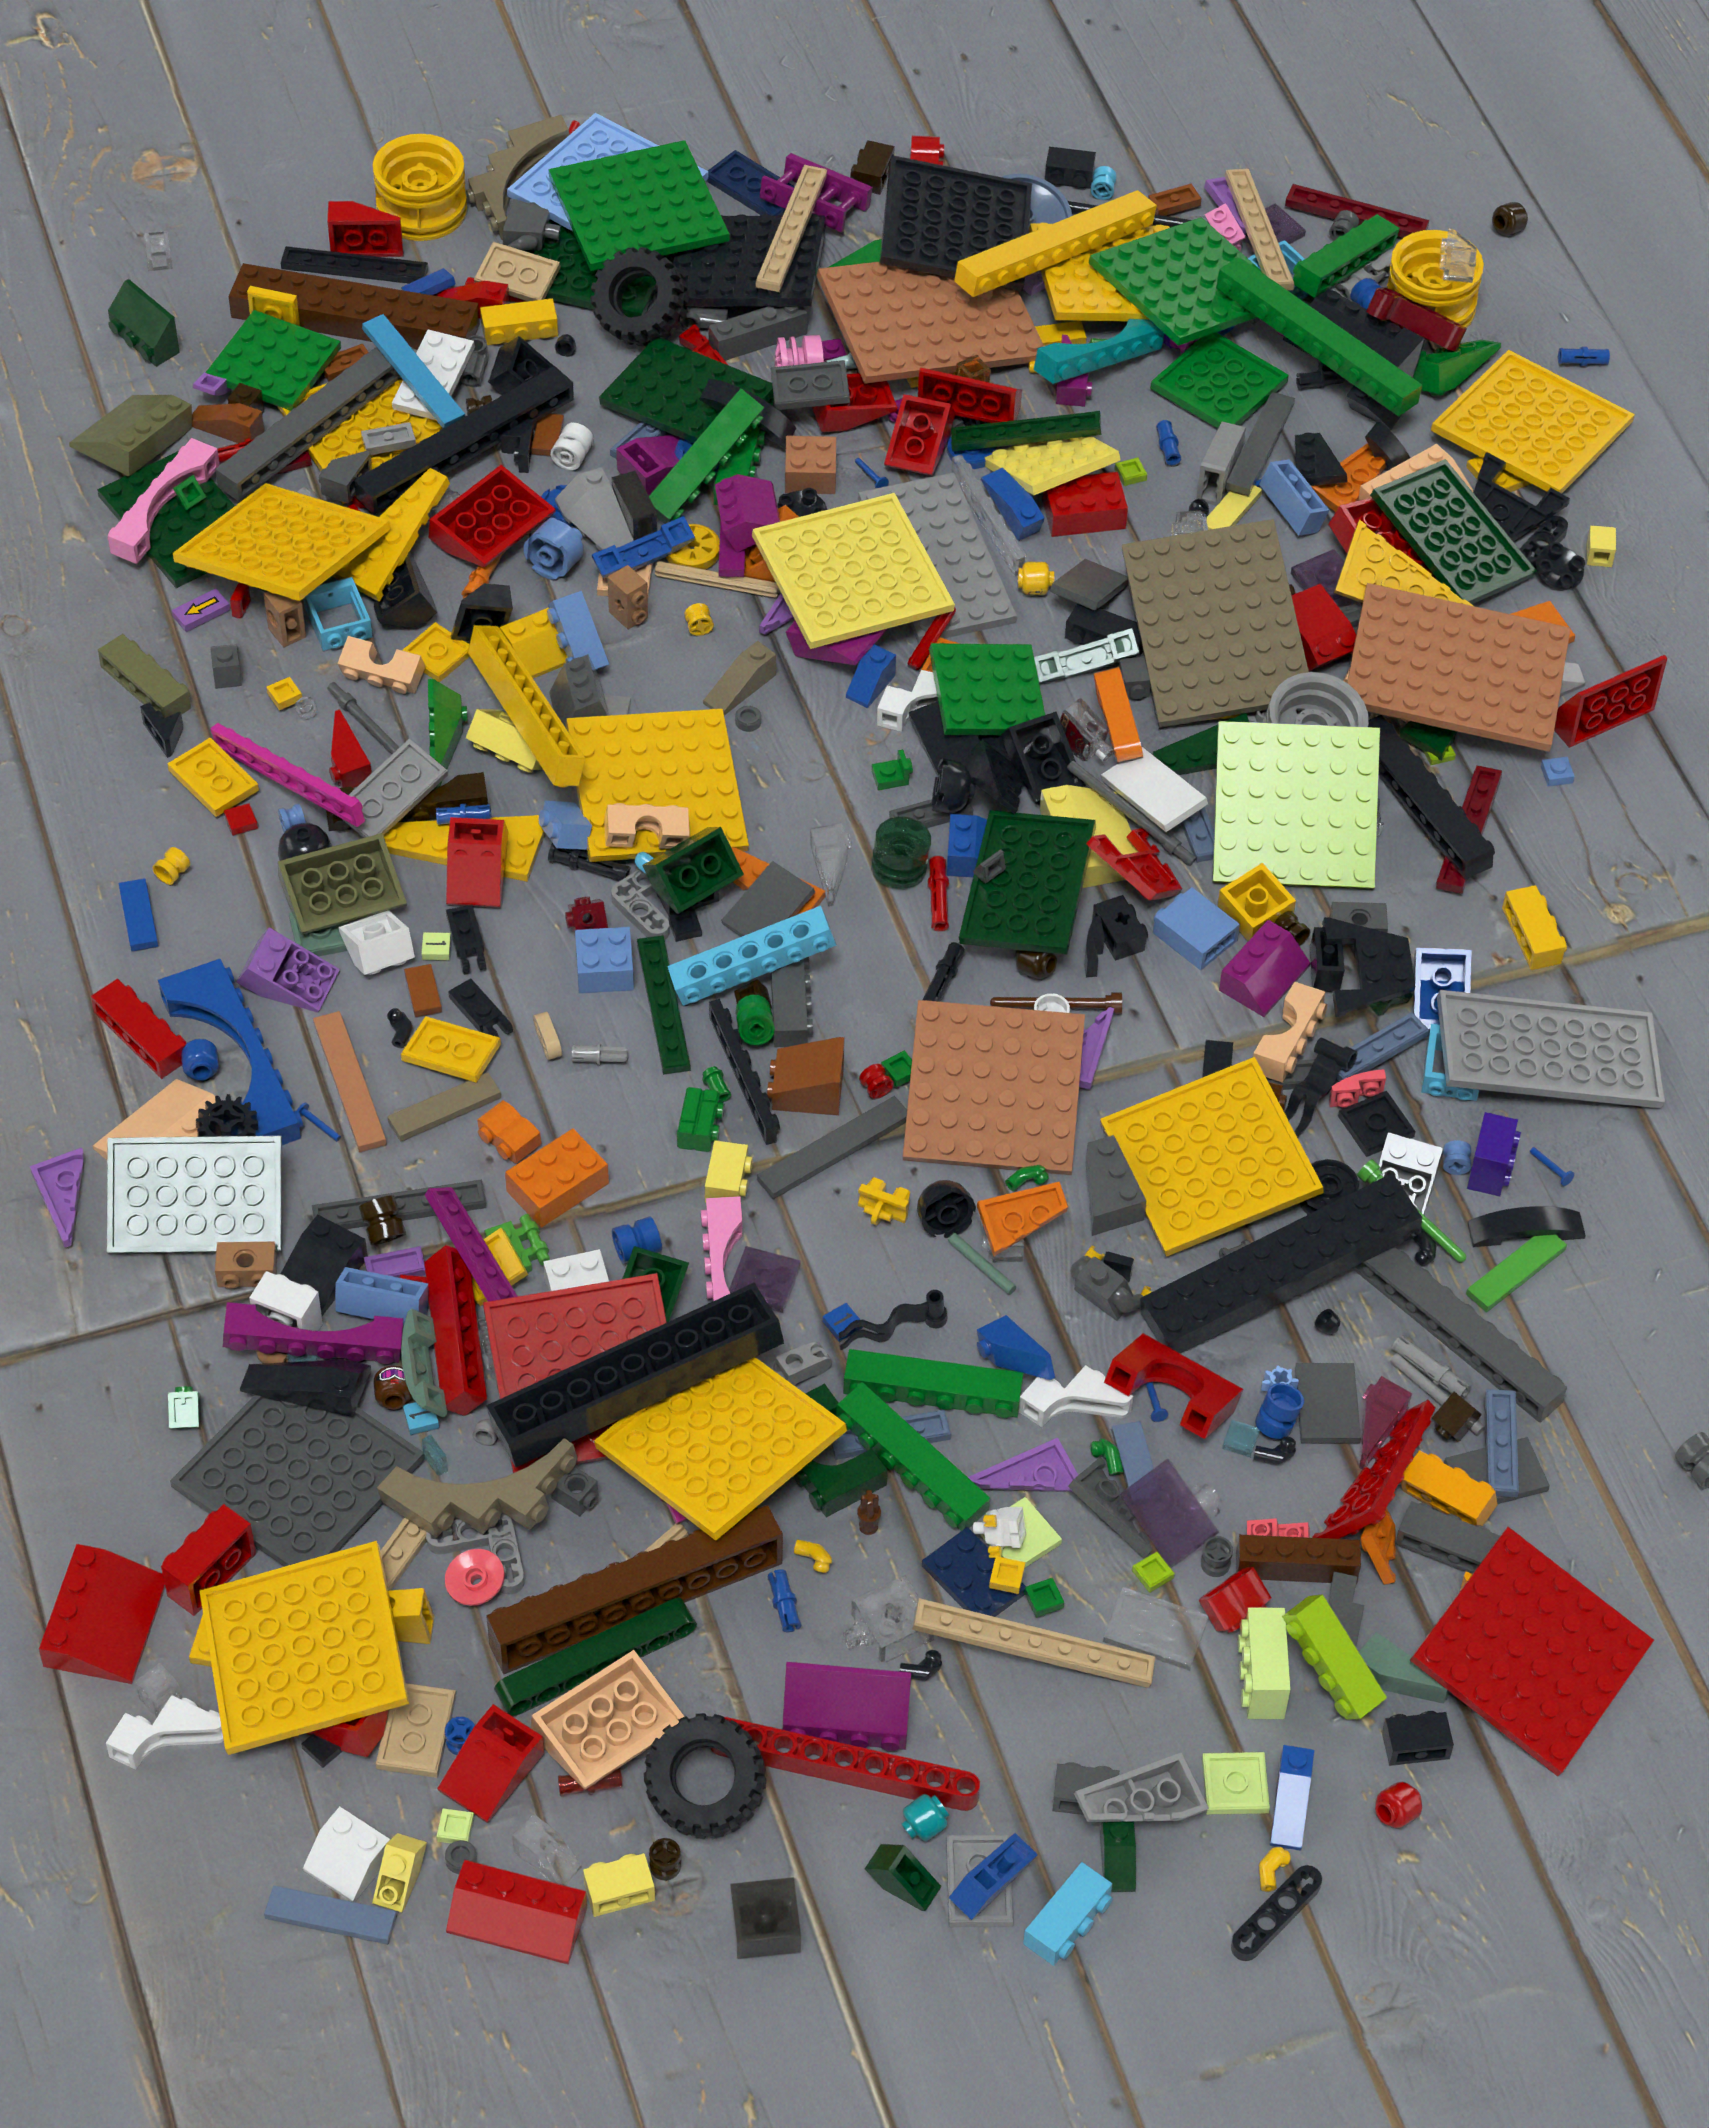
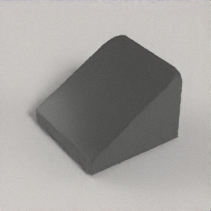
(991, 867)

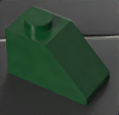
(1119, 1855)
(903, 1875)

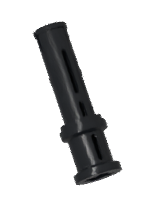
(578, 858)

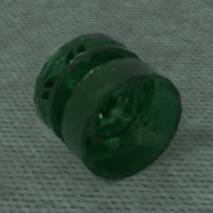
(901, 852)

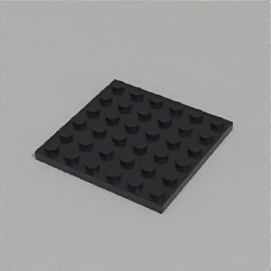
(949, 215)
(728, 270)

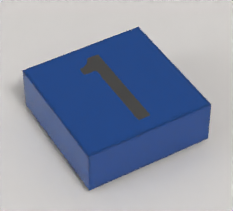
(839, 1319)

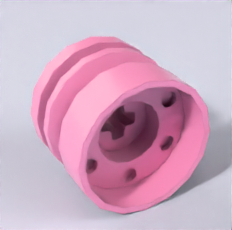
(809, 352)

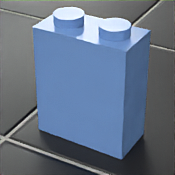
(1195, 928)

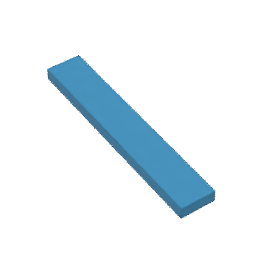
(413, 371)

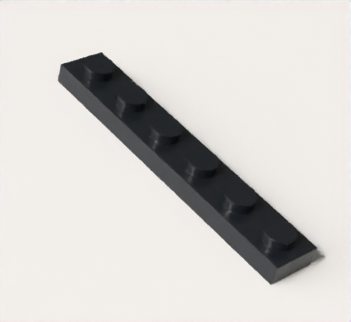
(740, 1064)

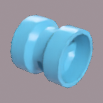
(1103, 182)

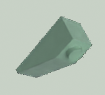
(1397, 1673)

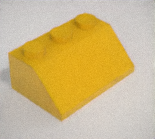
(535, 643)

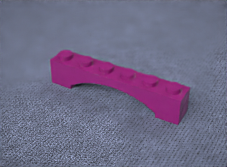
(253, 1331)

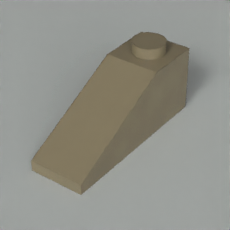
(743, 678)

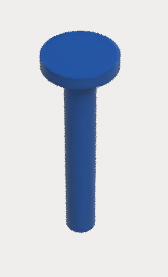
(880, 482)
(303, 1111)
(1566, 1177)
(1159, 1414)

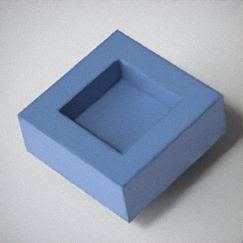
(1557, 771)

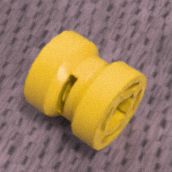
(171, 865)

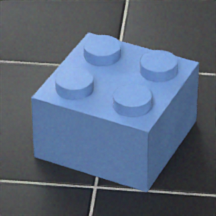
(604, 960)

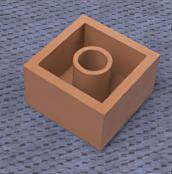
(810, 464)

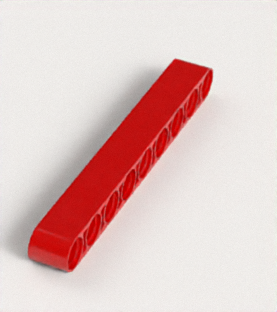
(860, 1761)

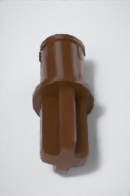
(869, 1513)

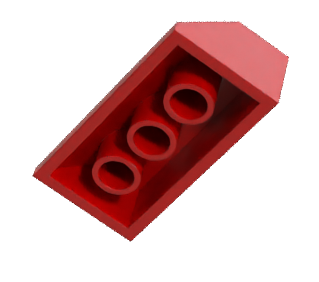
(970, 396)
(516, 1912)

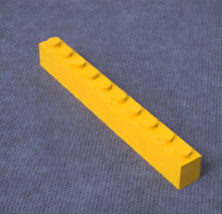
(1054, 243)
(526, 706)

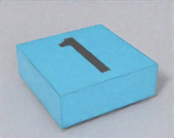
(419, 1419)

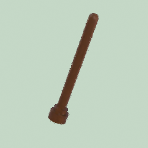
(1113, 1001)

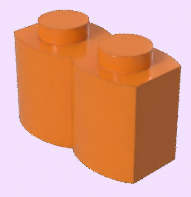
(509, 1132)

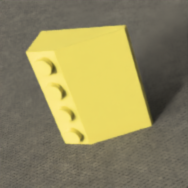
(1088, 804)

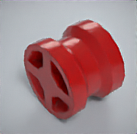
(876, 1081)

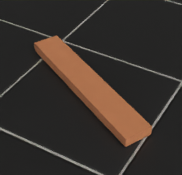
(349, 1081)

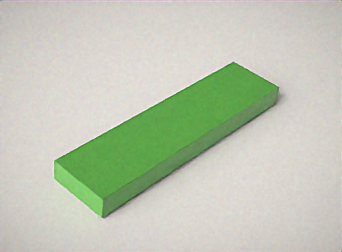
(1515, 1270)

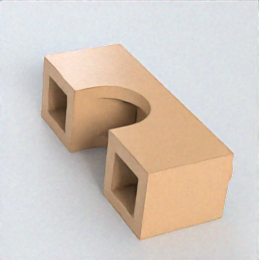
(400, 674)
(623, 821)

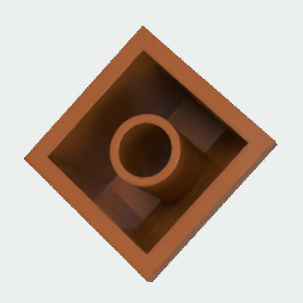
(808, 1077)

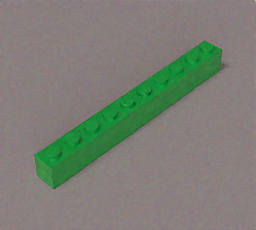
(1319, 336)

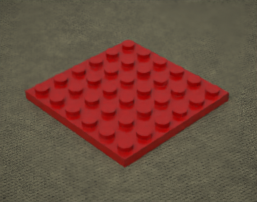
(563, 1327)
(1532, 1651)

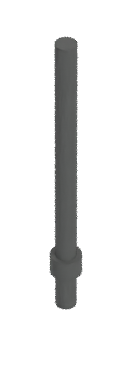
(349, 704)
(1171, 844)

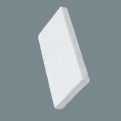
(1155, 790)

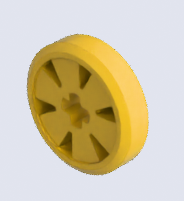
(705, 549)

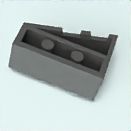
(1112, 1187)

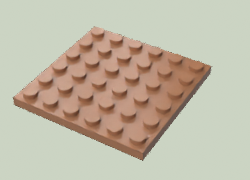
(994, 1087)

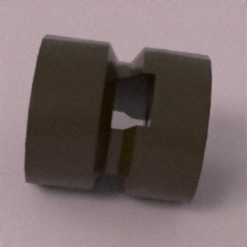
(382, 1220)

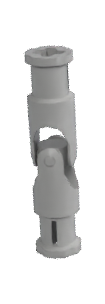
(1376, 270)

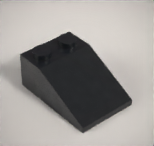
(1041, 754)
(322, 1256)

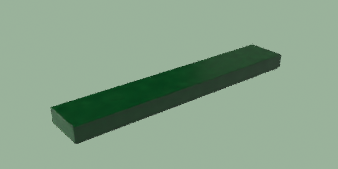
(1026, 431)
(663, 1005)

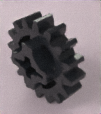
(238, 1117)

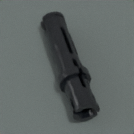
(945, 971)

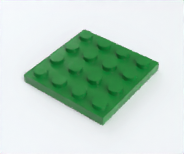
(275, 359)
(1219, 381)
(985, 687)

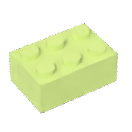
(1264, 1663)

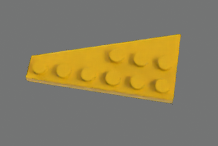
(1378, 563)
(376, 564)
(430, 841)

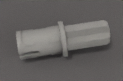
(598, 1053)

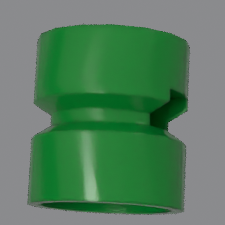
(754, 1019)

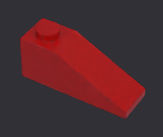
(483, 292)
(348, 759)

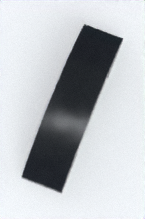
(777, 426)
(1525, 1222)

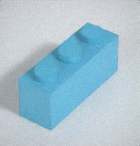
(1068, 1914)

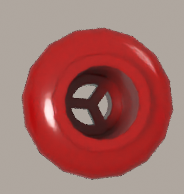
(1398, 1805)

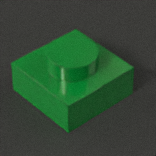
(898, 1068)
(1044, 1597)

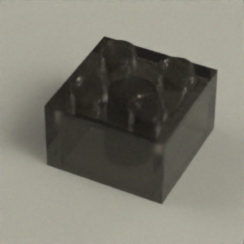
(765, 1918)

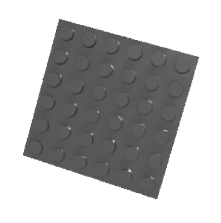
(296, 1474)

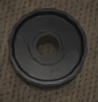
(1334, 1177)

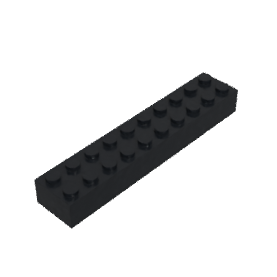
(1281, 1265)
(635, 1374)

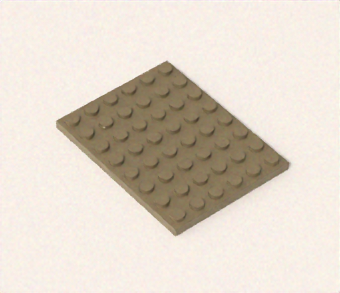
(1214, 620)

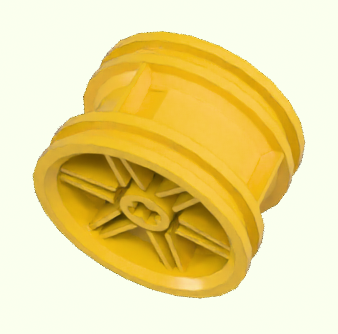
(421, 183)
(1417, 276)

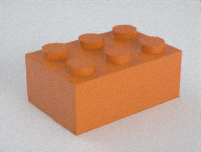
(557, 1177)

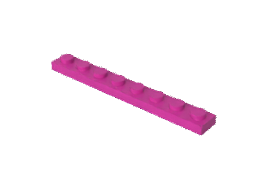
(289, 775)

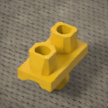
(882, 1204)

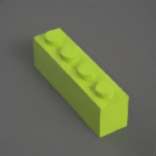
(1334, 1657)

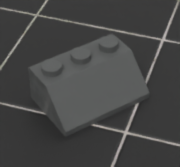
(578, 691)

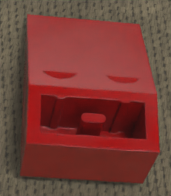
(476, 861)
(492, 1763)

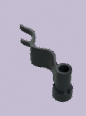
(1319, 1079)
(931, 1312)

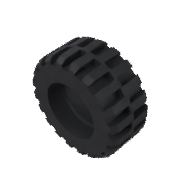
(615, 279)
(675, 1746)

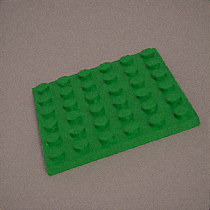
(638, 201)
(1175, 279)

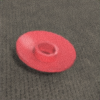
(471, 1566)

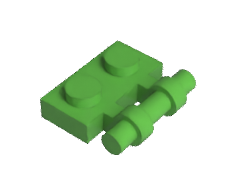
(528, 1231)

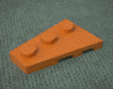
(1019, 1214)

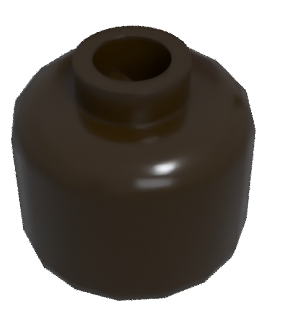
(1509, 218)
(1036, 964)

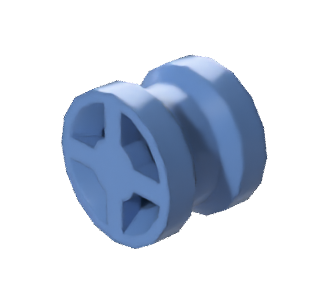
(291, 816)
(1457, 1157)

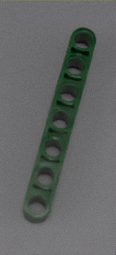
(585, 1659)

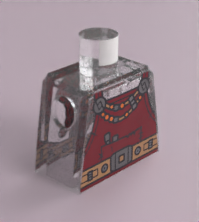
(1085, 732)

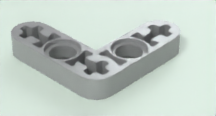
(637, 899)
(495, 1540)

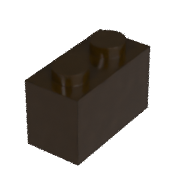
(873, 165)

